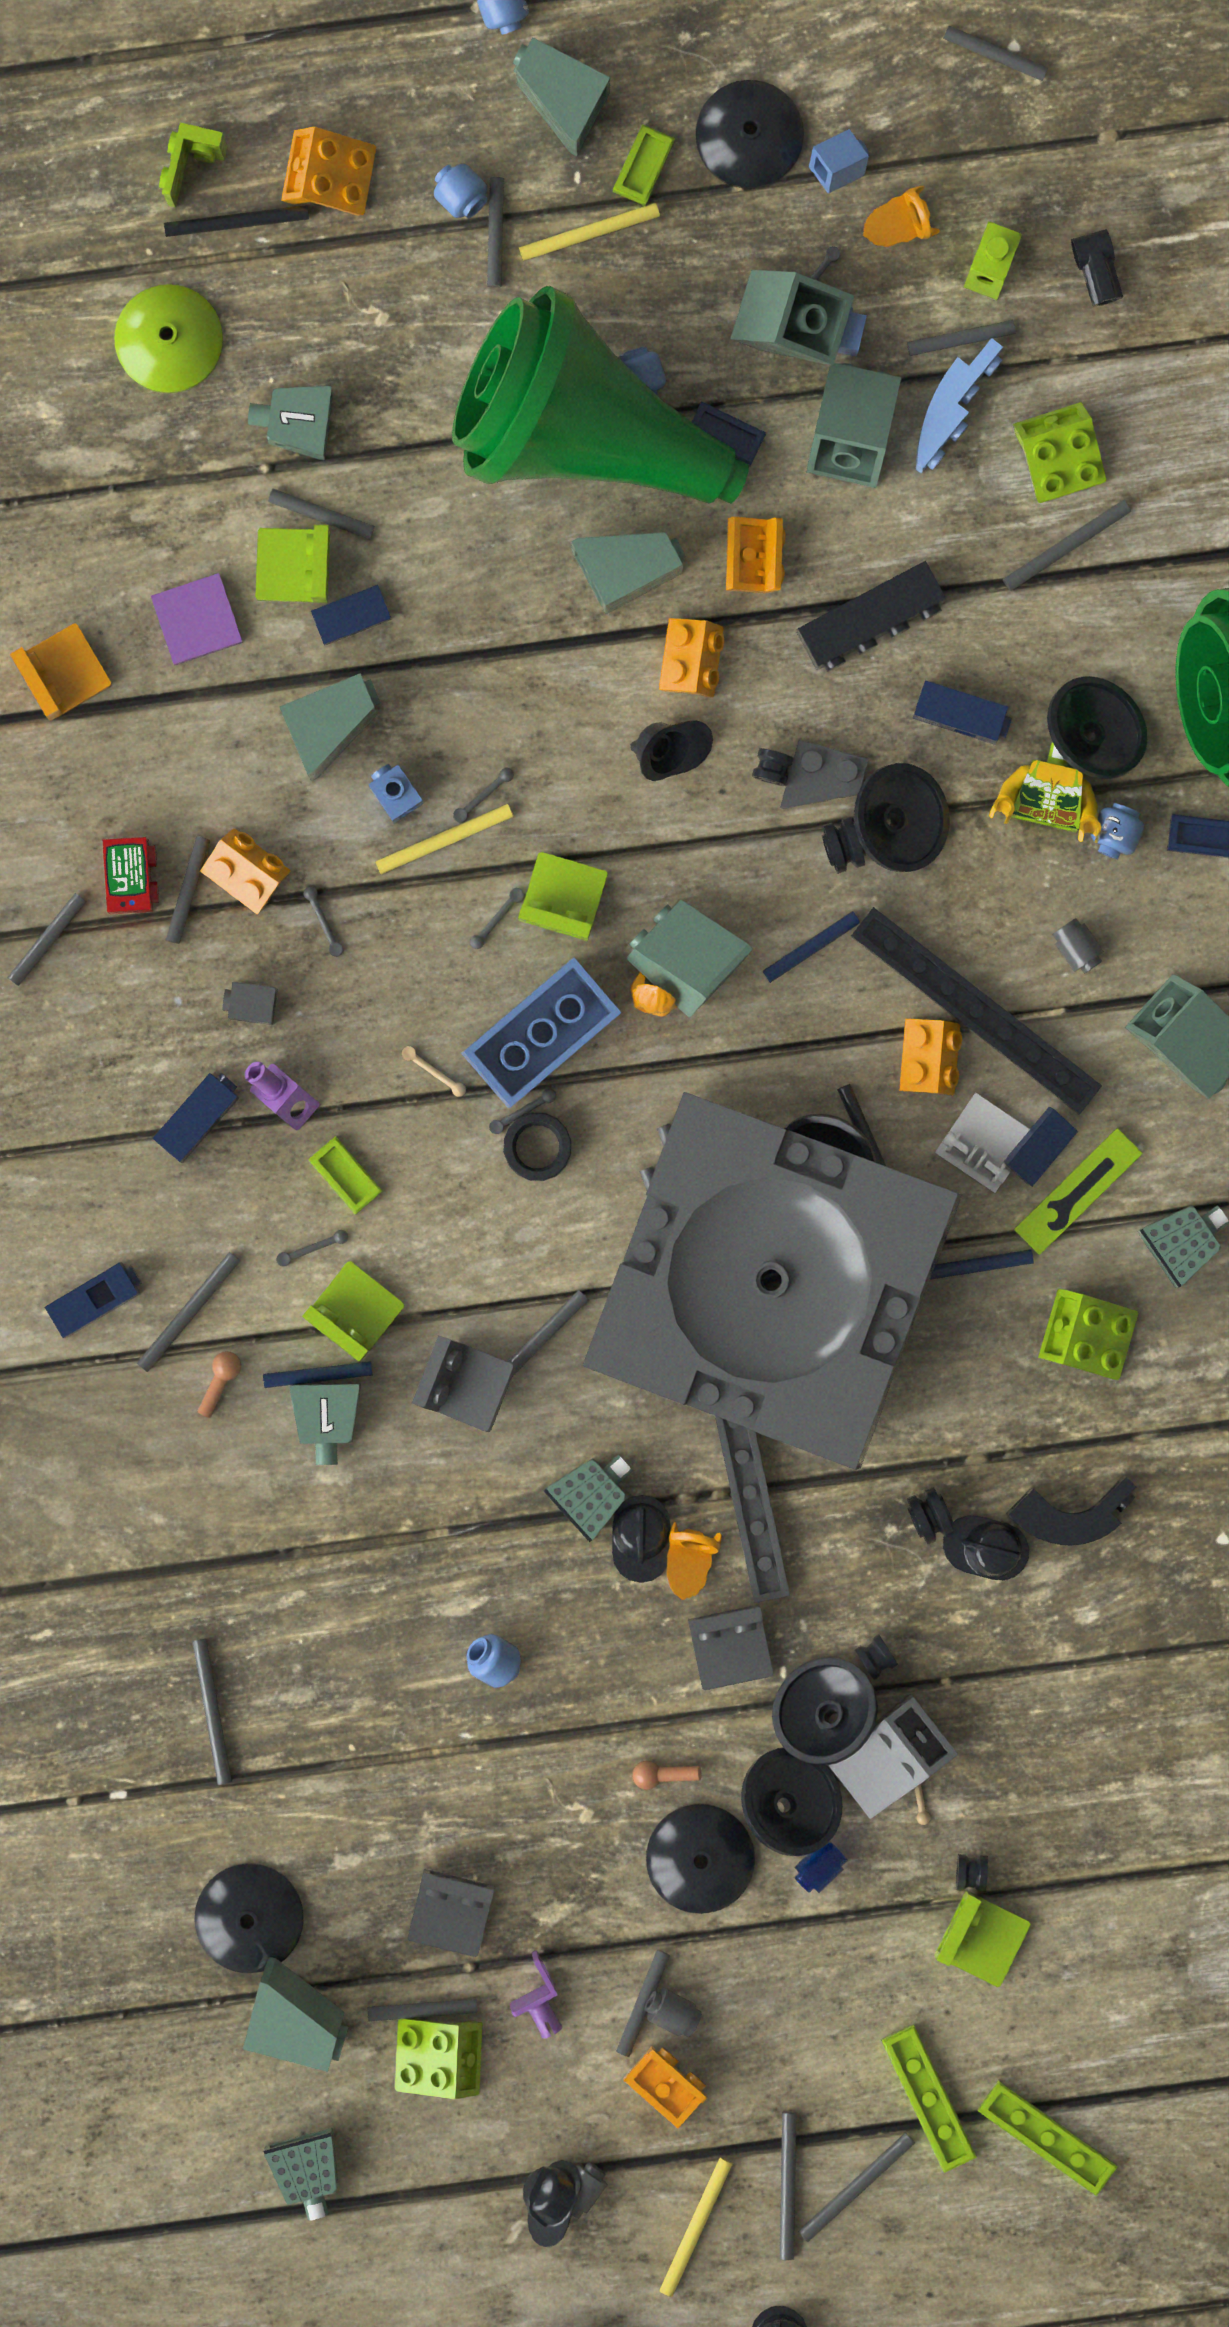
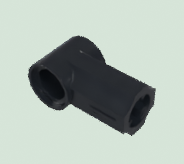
(1095, 258)

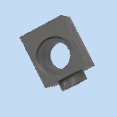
(250, 1003)

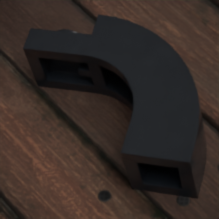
(1064, 1528)

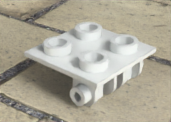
(982, 1142)

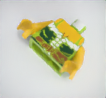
(1050, 796)

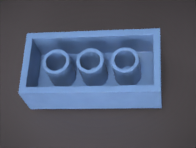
(541, 1033)

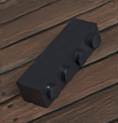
(871, 616)

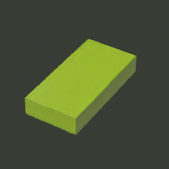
(643, 165)
(345, 1175)

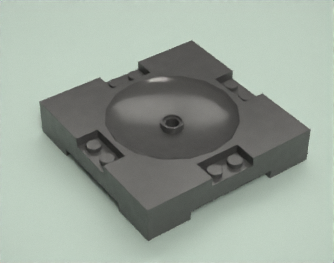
(692, 1295)

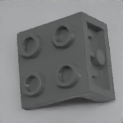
(464, 1383)
(730, 1647)
(450, 1913)

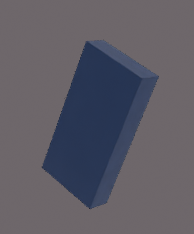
(732, 431)
(351, 615)
(1198, 836)
(1040, 1146)

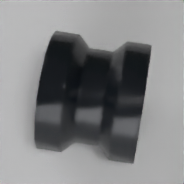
(772, 767)
(876, 1657)
(971, 1872)

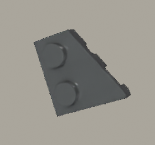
(822, 775)

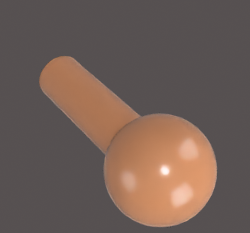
(225, 1367)
(648, 1774)

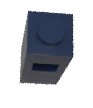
(962, 713)
(197, 1116)
(94, 1299)

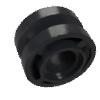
(843, 845)
(930, 1515)

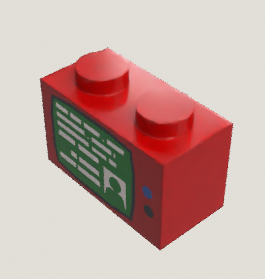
(129, 875)

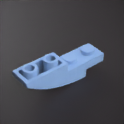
(944, 414)

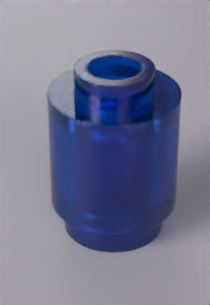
(820, 1868)

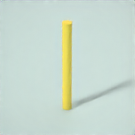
(589, 231)
(444, 839)
(696, 2227)

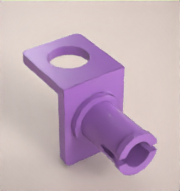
(279, 1093)
(537, 2002)

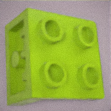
(205, 145)
(1061, 452)
(293, 564)
(563, 896)
(354, 1311)
(1088, 1334)
(982, 1939)
(438, 2058)

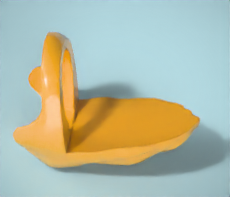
(900, 220)
(651, 998)
(689, 1560)

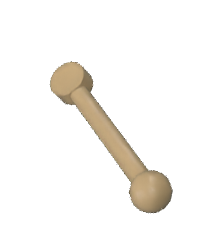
(409, 1054)
(923, 1816)

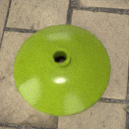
(172, 363)

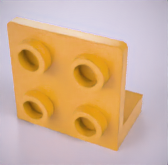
(329, 170)
(61, 671)

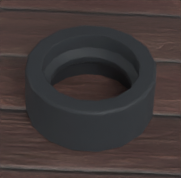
(518, 1127)

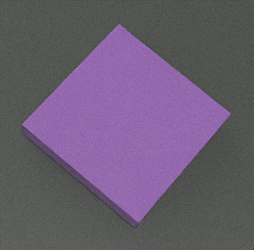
(196, 619)

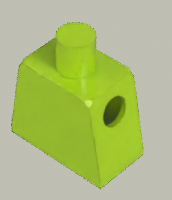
(992, 260)

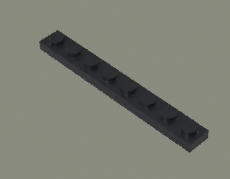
(976, 1011)

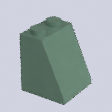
(561, 91)
(792, 316)
(853, 424)
(627, 565)
(329, 721)
(687, 955)
(1186, 1034)
(294, 2020)

